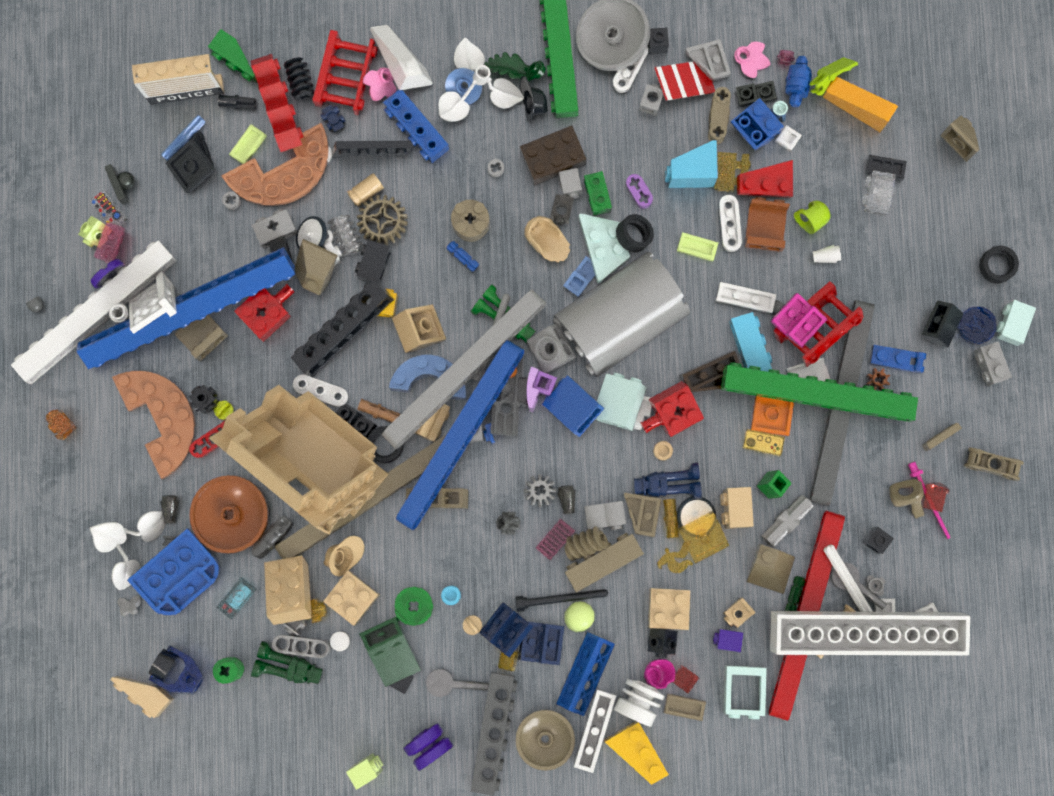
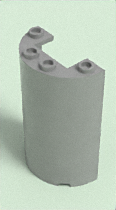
(623, 313)

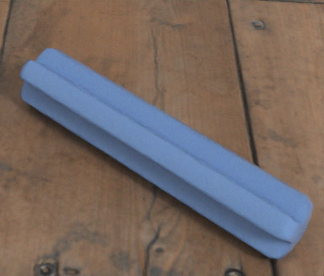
(183, 137)

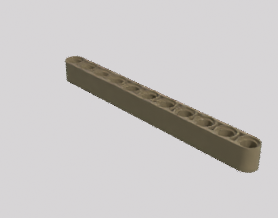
(397, 479)

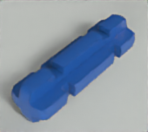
(462, 256)

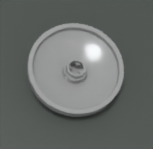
(613, 34)

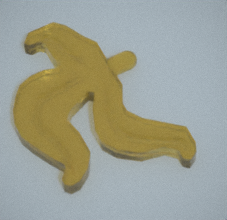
(673, 565)

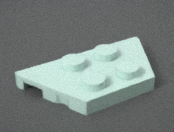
(602, 245)

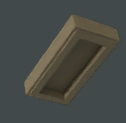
(940, 437)
(684, 707)

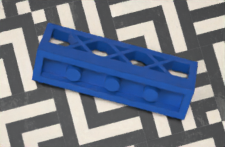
(582, 672)

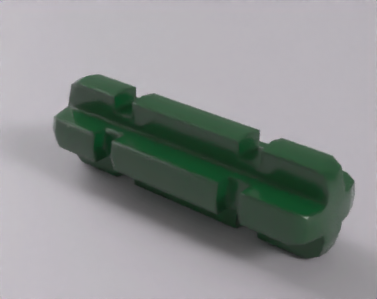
(795, 593)

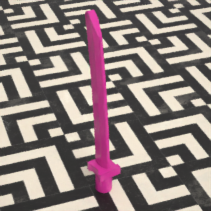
(916, 473)

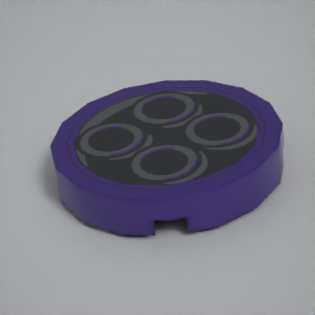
(107, 273)

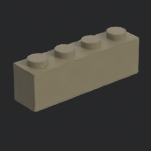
(604, 562)

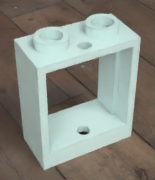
(744, 670)

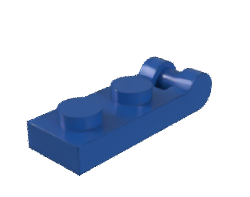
(897, 358)

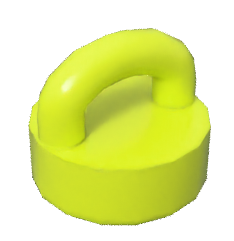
(223, 409)

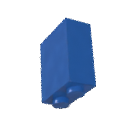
(573, 406)

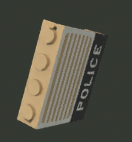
(177, 79)

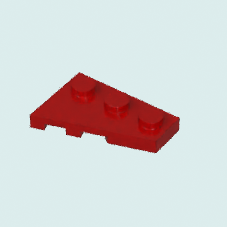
(768, 181)

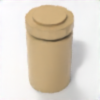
(365, 189)

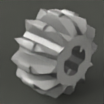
(541, 497)

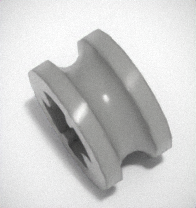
(490, 170)
(225, 199)

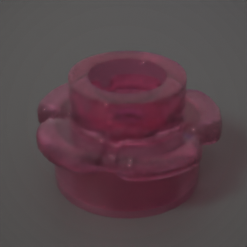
(786, 57)

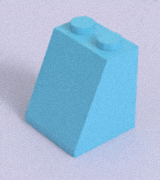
(694, 168)

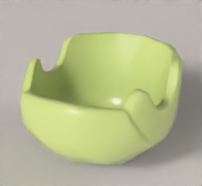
(579, 616)

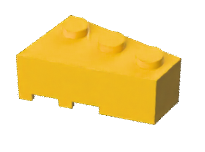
(635, 748)

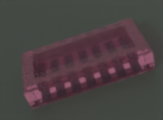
(555, 539)

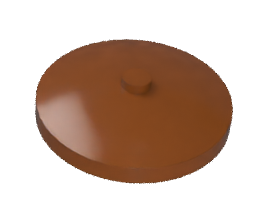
(228, 514)

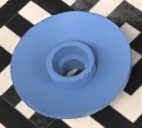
(454, 84)

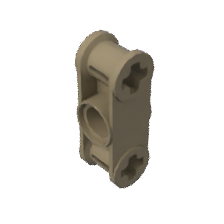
(719, 115)
(980, 461)

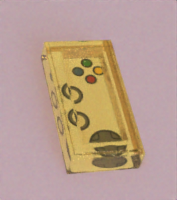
(763, 442)

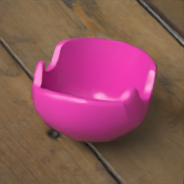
(659, 673)

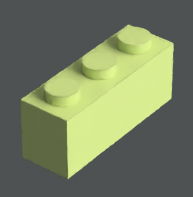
(365, 770)

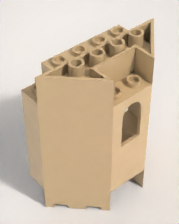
(307, 443)

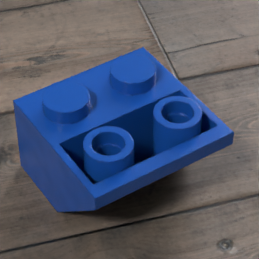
(757, 124)

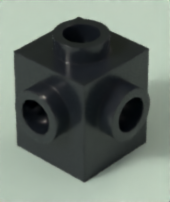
(209, 402)
(662, 642)

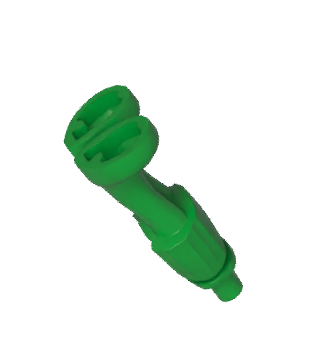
(482, 307)

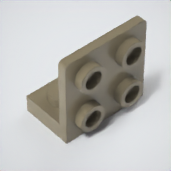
(201, 337)

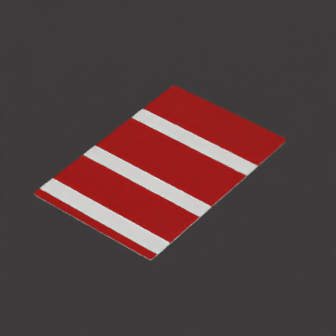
(683, 81)

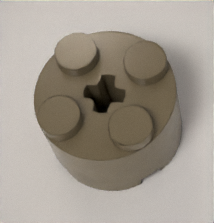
(461, 215)

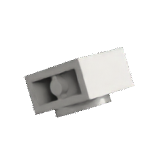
(541, 347)

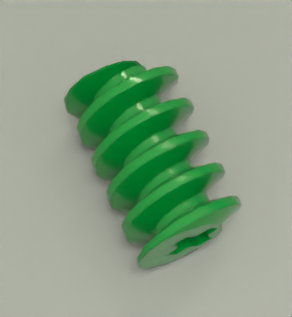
(221, 666)

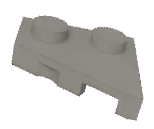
(710, 59)

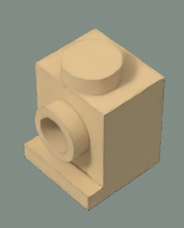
(740, 605)

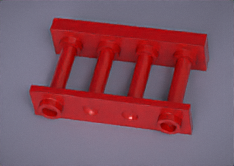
(326, 77)
(826, 295)

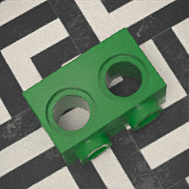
(597, 193)

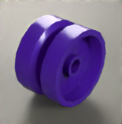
(429, 748)

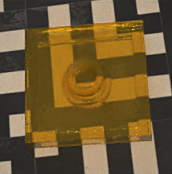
(703, 537)

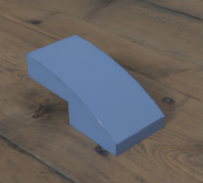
(580, 277)

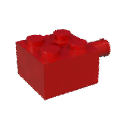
(272, 305)
(665, 411)

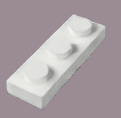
(746, 298)

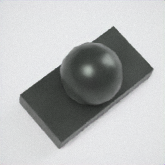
(120, 183)

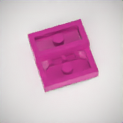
(798, 320)

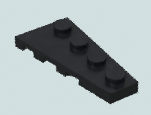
(348, 149)

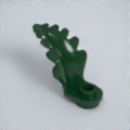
(515, 66)

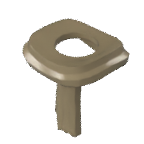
(913, 499)

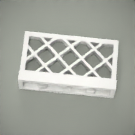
(152, 303)

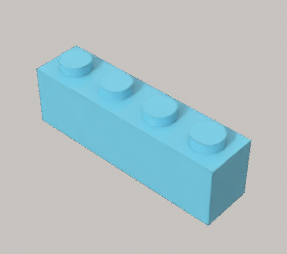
(750, 341)

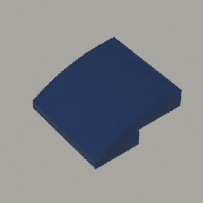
(506, 629)
(542, 644)

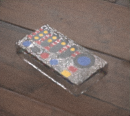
(107, 208)

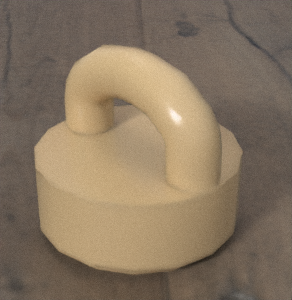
(472, 625)

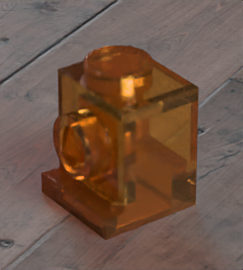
(60, 424)

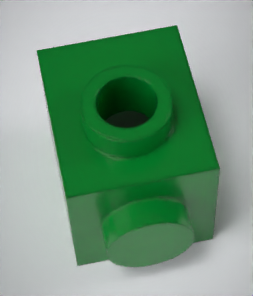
(774, 484)

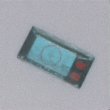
(236, 598)

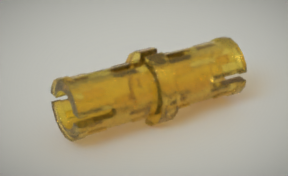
(671, 518)

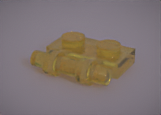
(726, 170)

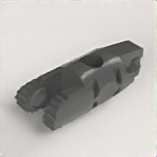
(272, 537)

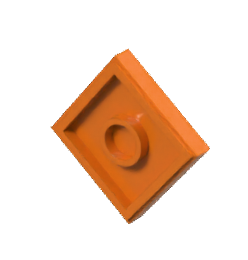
(772, 416)

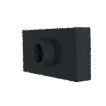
(886, 165)

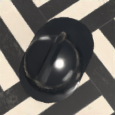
(534, 99)

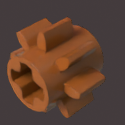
(880, 374)

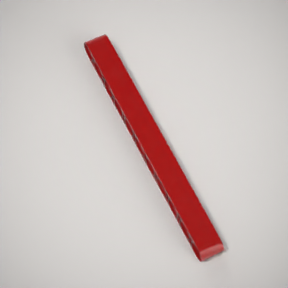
(810, 600)

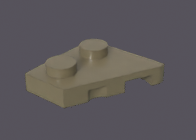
(644, 513)

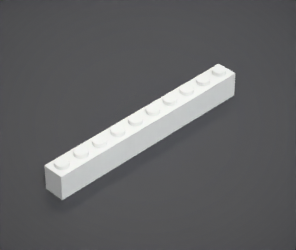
(92, 313)

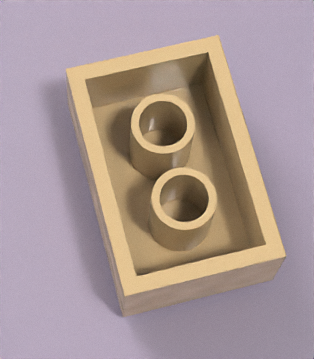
(287, 590)

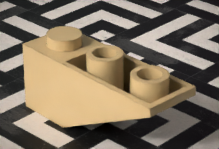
(149, 696)

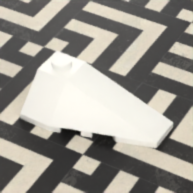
(402, 63)

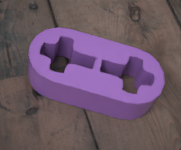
(642, 189)

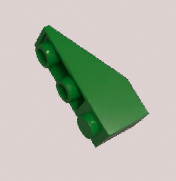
(226, 48)

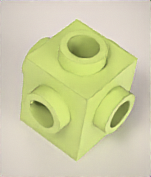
(91, 231)

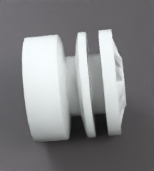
(639, 702)

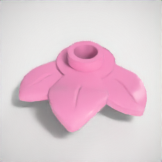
(755, 59)
(378, 85)

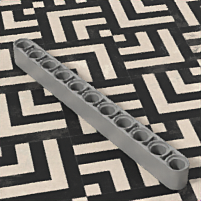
(463, 369)

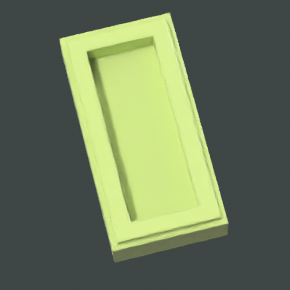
(248, 144)
(697, 247)

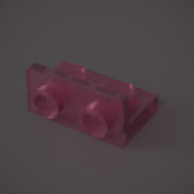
(110, 242)

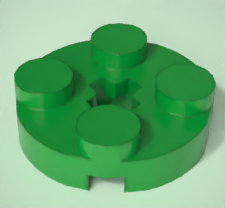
(413, 617)

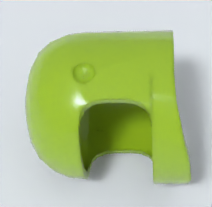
(817, 214)

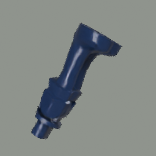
(657, 483)

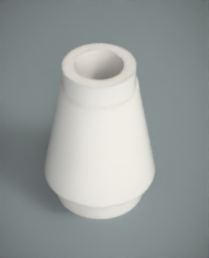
(827, 255)
(119, 313)

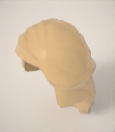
(547, 239)

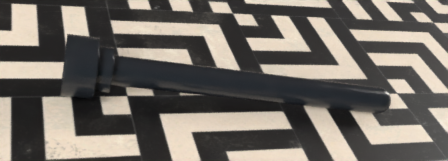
(523, 603)

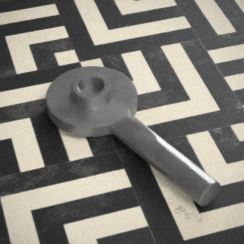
(856, 576)
(441, 683)

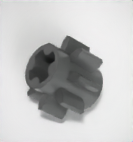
(508, 523)

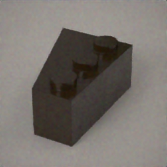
(709, 374)

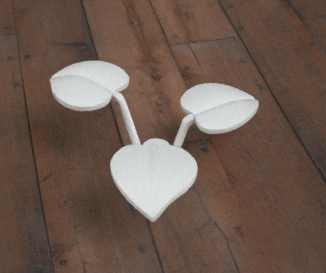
(503, 93)
(112, 534)

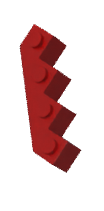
(276, 102)

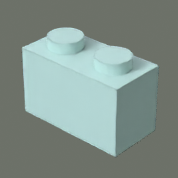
(1015, 322)

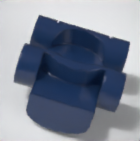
(330, 114)

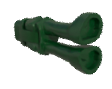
(298, 670)

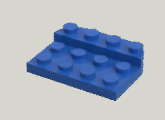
(176, 574)

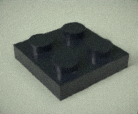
(190, 166)

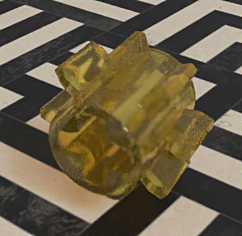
(318, 610)

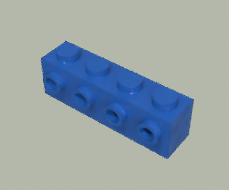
(416, 126)

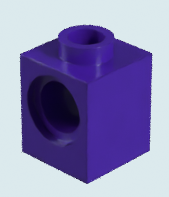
(728, 640)

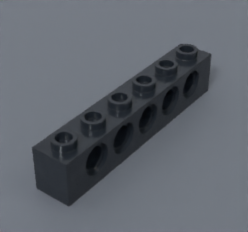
(352, 326)

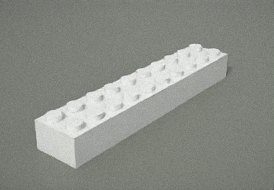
(869, 633)

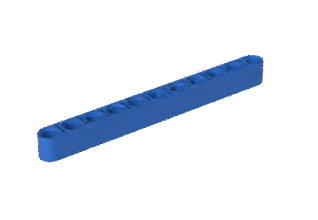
(460, 435)

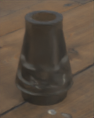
(567, 498)
(169, 508)

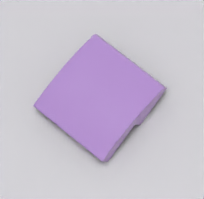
(532, 393)

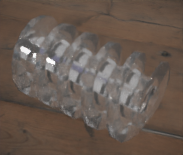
(345, 235)

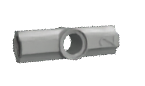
(787, 520)

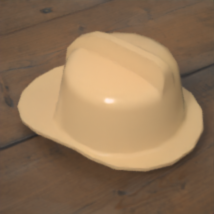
(344, 556)

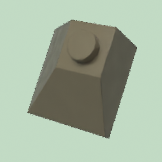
(962, 137)
(314, 267)
(770, 568)

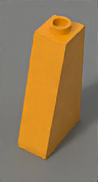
(860, 103)

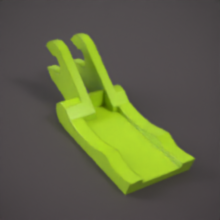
(829, 73)

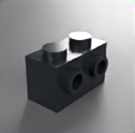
(373, 261)
(942, 323)

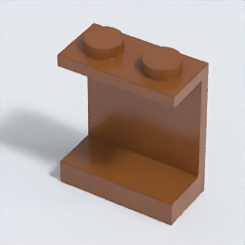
(766, 224)

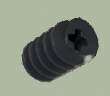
(297, 78)

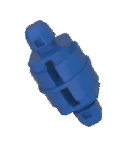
(798, 81)

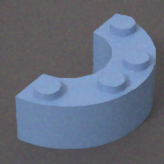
(421, 367)

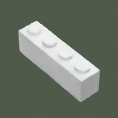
(594, 730)

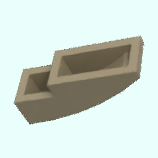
(448, 498)

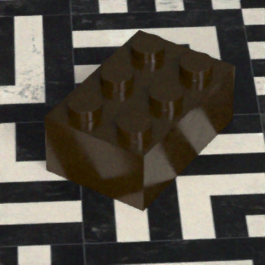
(552, 154)

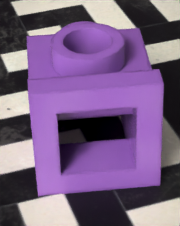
(544, 383)

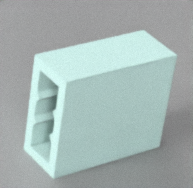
(621, 400)

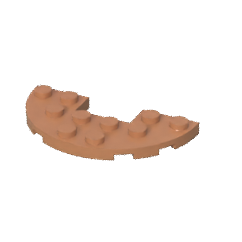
(287, 181)
(170, 412)

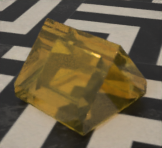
(508, 663)

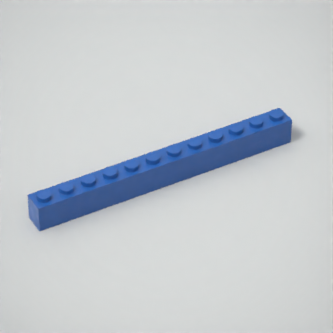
(190, 307)

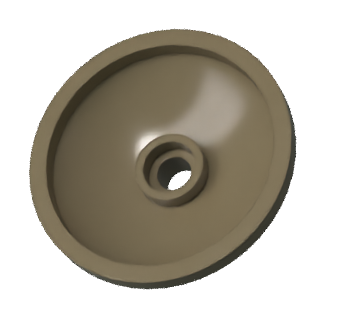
(545, 754)

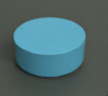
(450, 595)

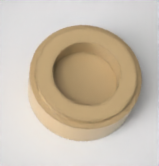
(663, 450)

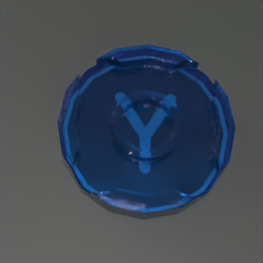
(977, 325)

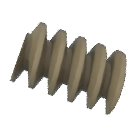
(585, 543)

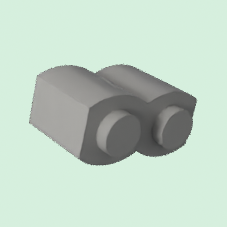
(605, 515)

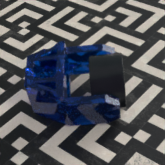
(164, 666)

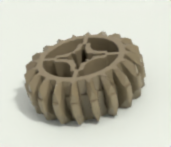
(374, 219)

